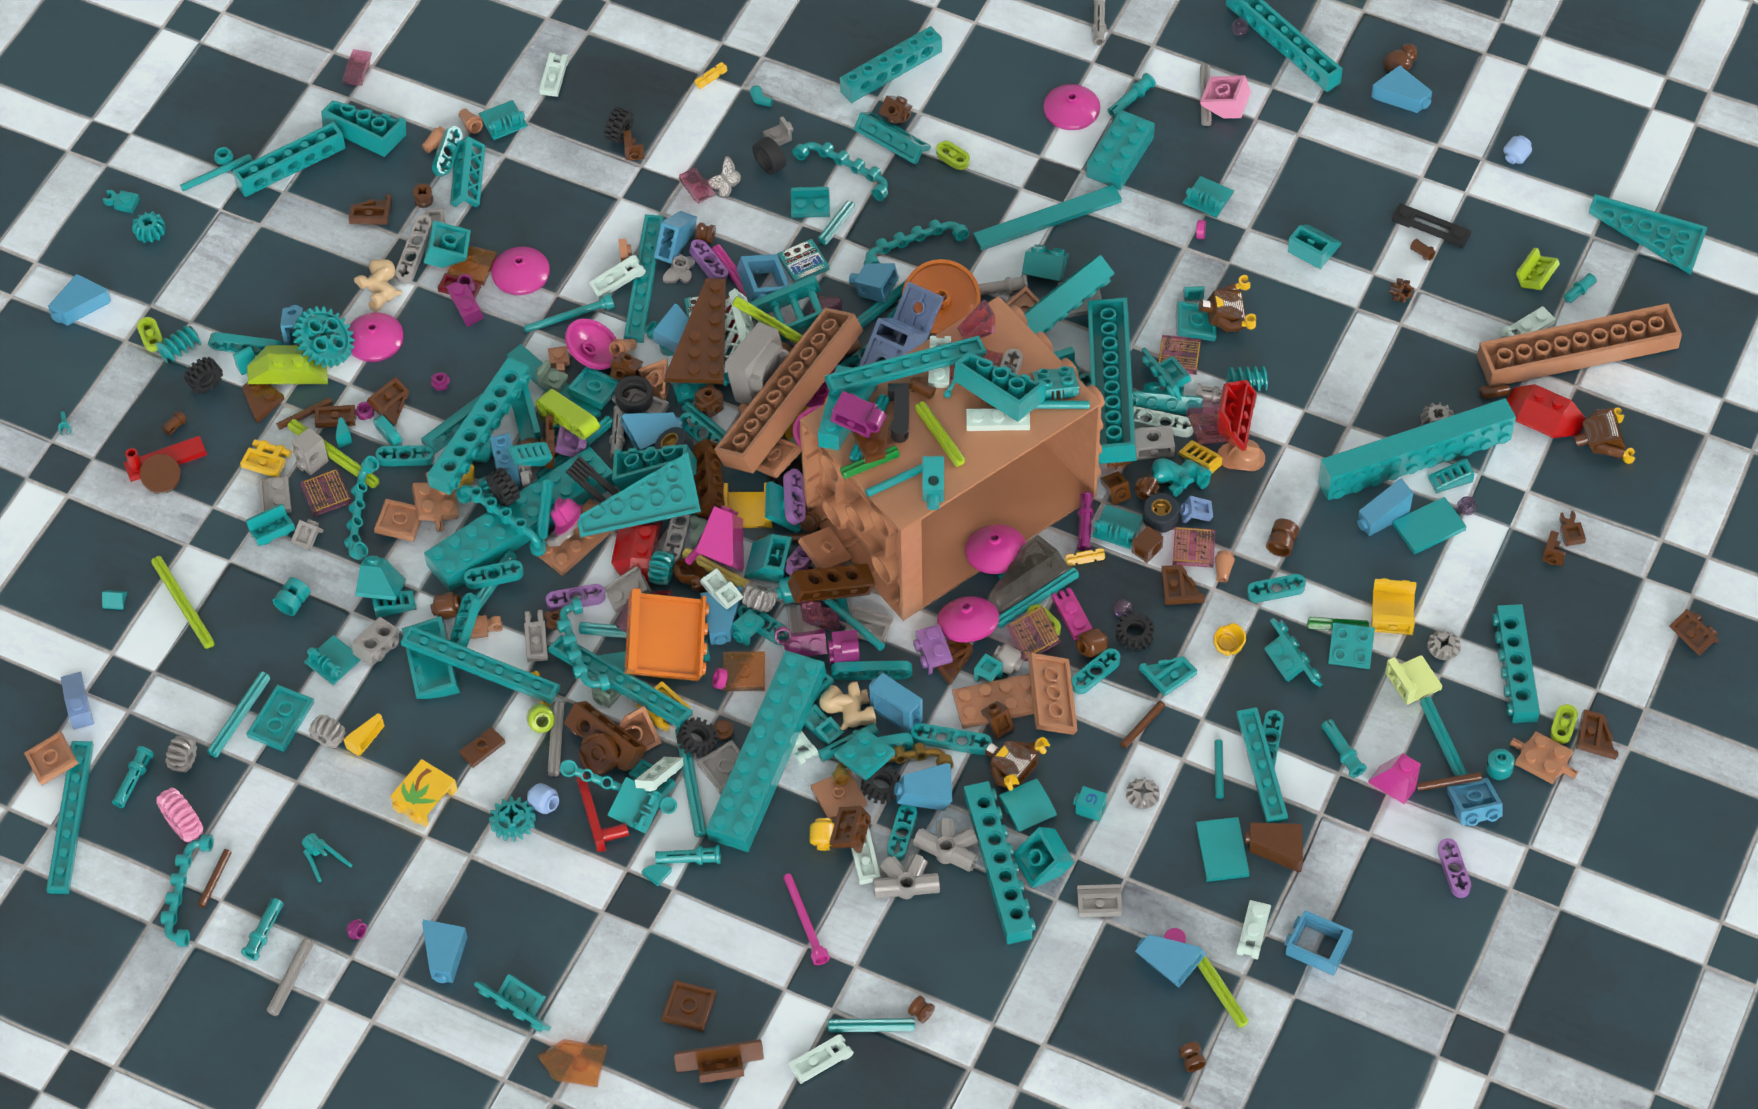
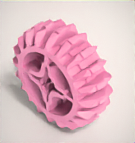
(179, 815)

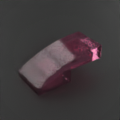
(356, 67)
(696, 185)
(820, 617)

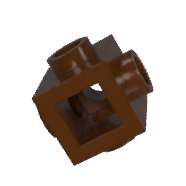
(896, 109)
(624, 366)
(709, 400)

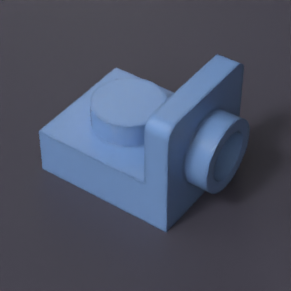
(1196, 508)

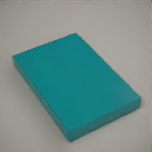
(1429, 525)
(280, 718)
(1222, 849)

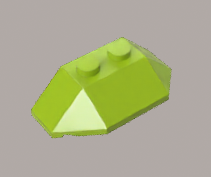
(285, 366)

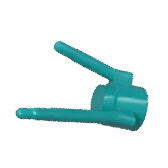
(316, 846)

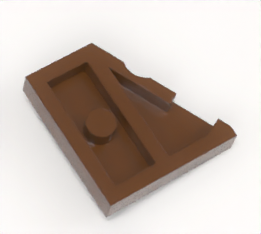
(371, 212)
(261, 399)
(389, 400)
(549, 438)
(875, 446)
(1179, 587)
(960, 653)
(1595, 735)

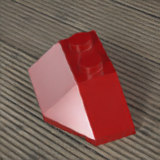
(1545, 411)
(1236, 412)
(635, 547)

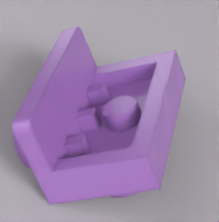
(568, 443)
(932, 648)

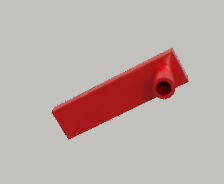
(180, 452)
(604, 835)

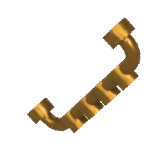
(919, 752)

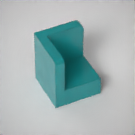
(988, 668)

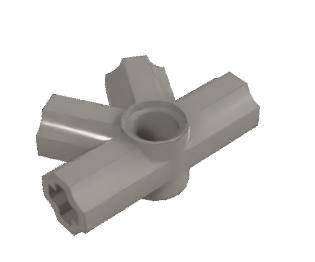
(949, 846)
(911, 874)

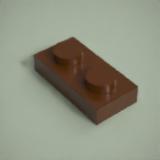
(329, 415)

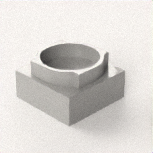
(754, 362)

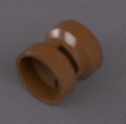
(1193, 1059)

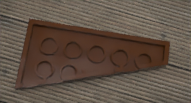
(701, 346)

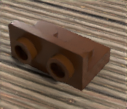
(1693, 632)
(850, 828)

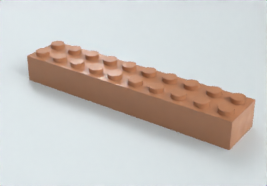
(1579, 345)
(788, 390)

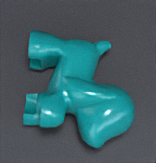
(1180, 475)

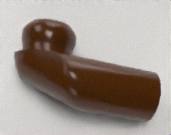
(1488, 393)

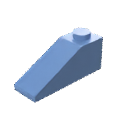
(76, 700)

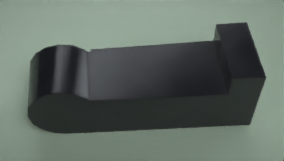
(900, 425)

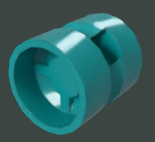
(291, 596)

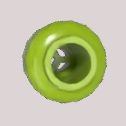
(533, 718)

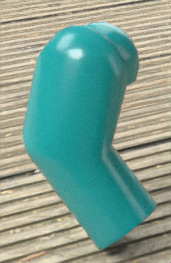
(759, 98)

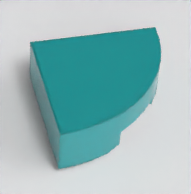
(656, 873)

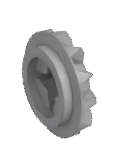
(1448, 651)
(1150, 798)

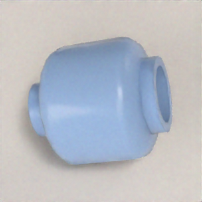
(1517, 149)
(543, 798)

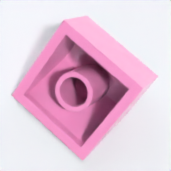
(1226, 95)

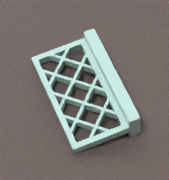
(742, 325)

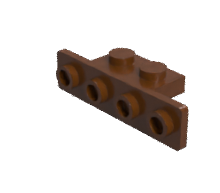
(719, 1061)

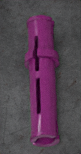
(1085, 516)

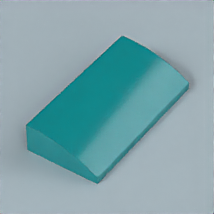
(431, 676)

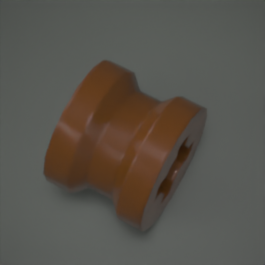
(423, 195)
(706, 232)
(921, 1009)

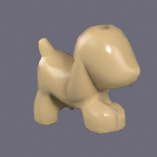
(378, 284)
(849, 704)

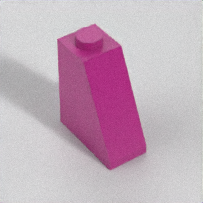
(1397, 777)

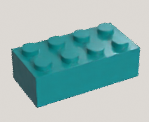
(1120, 149)

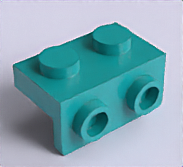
(270, 525)

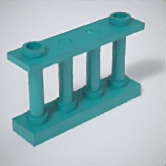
(791, 295)

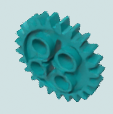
(322, 346)

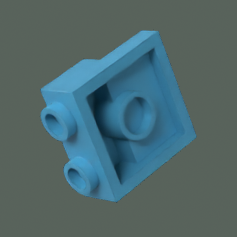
(1475, 802)

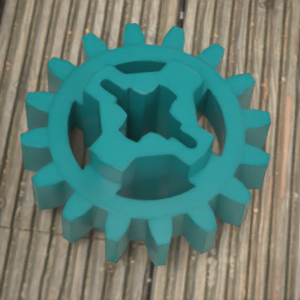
(501, 819)

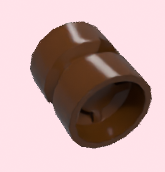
(1282, 537)

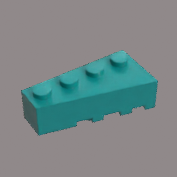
(365, 128)
(999, 386)
(829, 433)

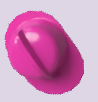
(565, 515)

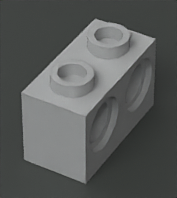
(376, 641)

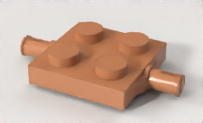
(434, 504)
(1544, 757)

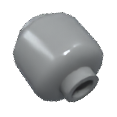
(1009, 657)

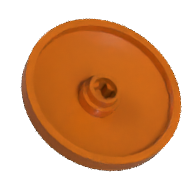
(953, 283)

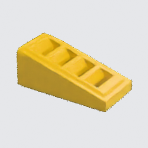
(1214, 458)
(363, 736)

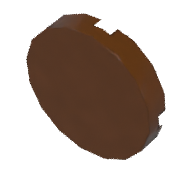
(160, 473)
(598, 753)

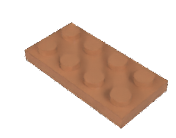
(573, 549)
(1011, 692)
(1052, 694)

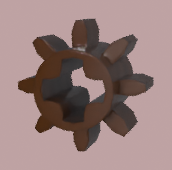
(1401, 290)
(1146, 487)

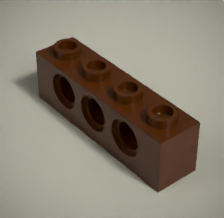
(708, 478)
(831, 582)
(584, 714)

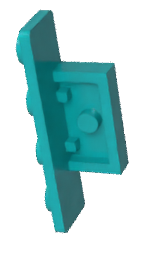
(1169, 373)
(1158, 399)
(1288, 657)
(519, 998)

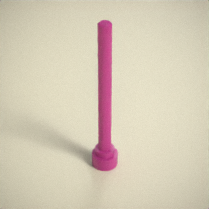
(818, 953)

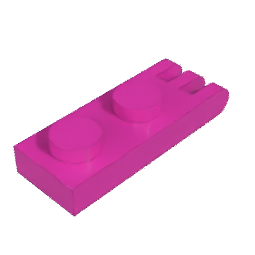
(1071, 613)

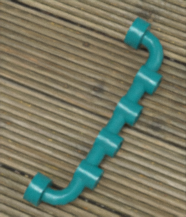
(879, 192)
(960, 233)
(467, 493)
(353, 542)
(575, 655)
(569, 768)
(179, 880)

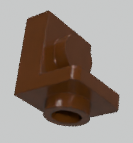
(632, 151)
(1117, 487)
(1552, 553)
(998, 718)

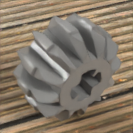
(1435, 413)
(759, 596)
(327, 731)
(181, 754)

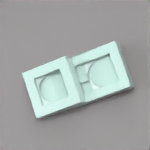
(720, 589)

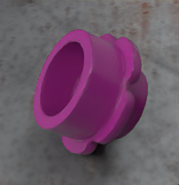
(440, 385)
(364, 407)
(356, 929)

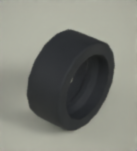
(769, 155)
(633, 382)

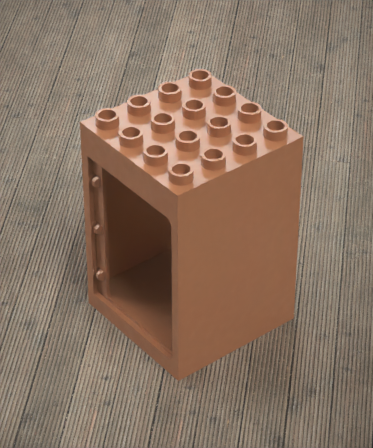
(1006, 478)

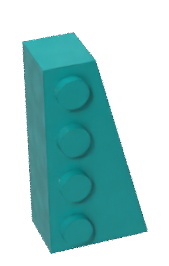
(636, 464)

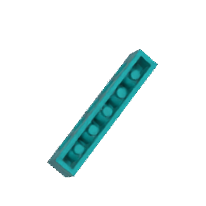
(890, 64)
(289, 159)
(1513, 617)

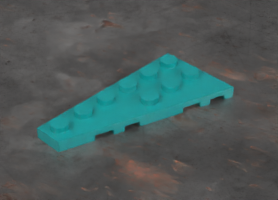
(657, 497)

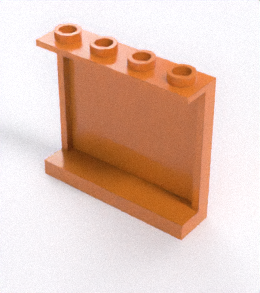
(666, 636)

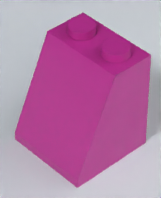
(723, 538)

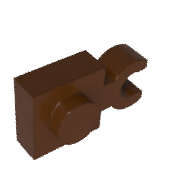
(1571, 532)

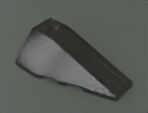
(1030, 570)

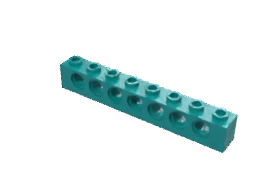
(1289, 41)
(470, 437)
(1014, 929)

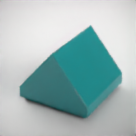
(113, 599)

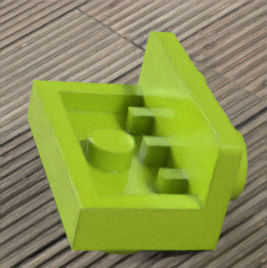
(1536, 270)

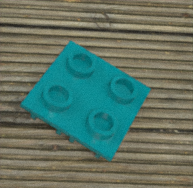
(503, 119)
(1208, 196)
(1058, 380)
(1117, 526)
(1351, 645)
(331, 660)
(635, 806)

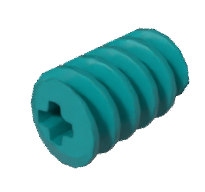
(177, 343)
(1254, 377)

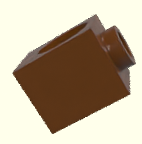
(1147, 544)

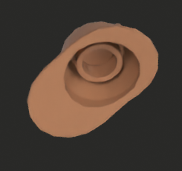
(1248, 460)

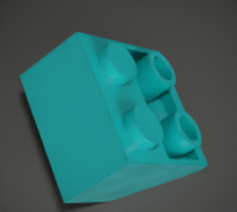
(1312, 245)
(1045, 262)
(769, 558)

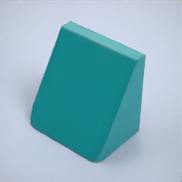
(1193, 293)
(243, 358)
(343, 434)

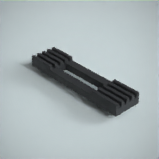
(1456, 236)
(581, 470)

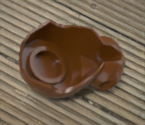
(1402, 57)
(689, 574)

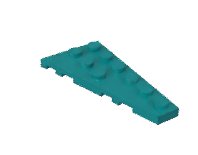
(1662, 234)

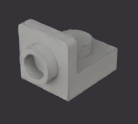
(781, 133)
(306, 534)

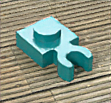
(123, 201)

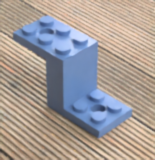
(907, 328)

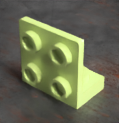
(1412, 679)

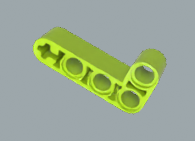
(567, 414)

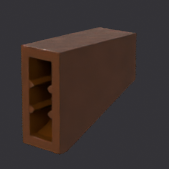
(1277, 843)

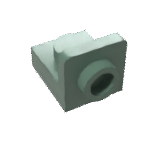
(550, 378)
(698, 526)
(605, 697)

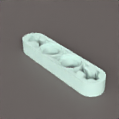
(1158, 416)

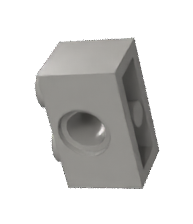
(1154, 442)
(309, 451)

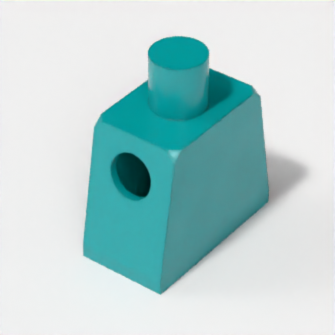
(933, 481)

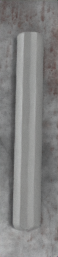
(1206, 116)
(556, 739)
(290, 977)

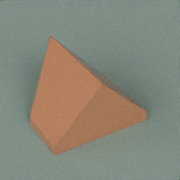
(655, 375)
(641, 727)

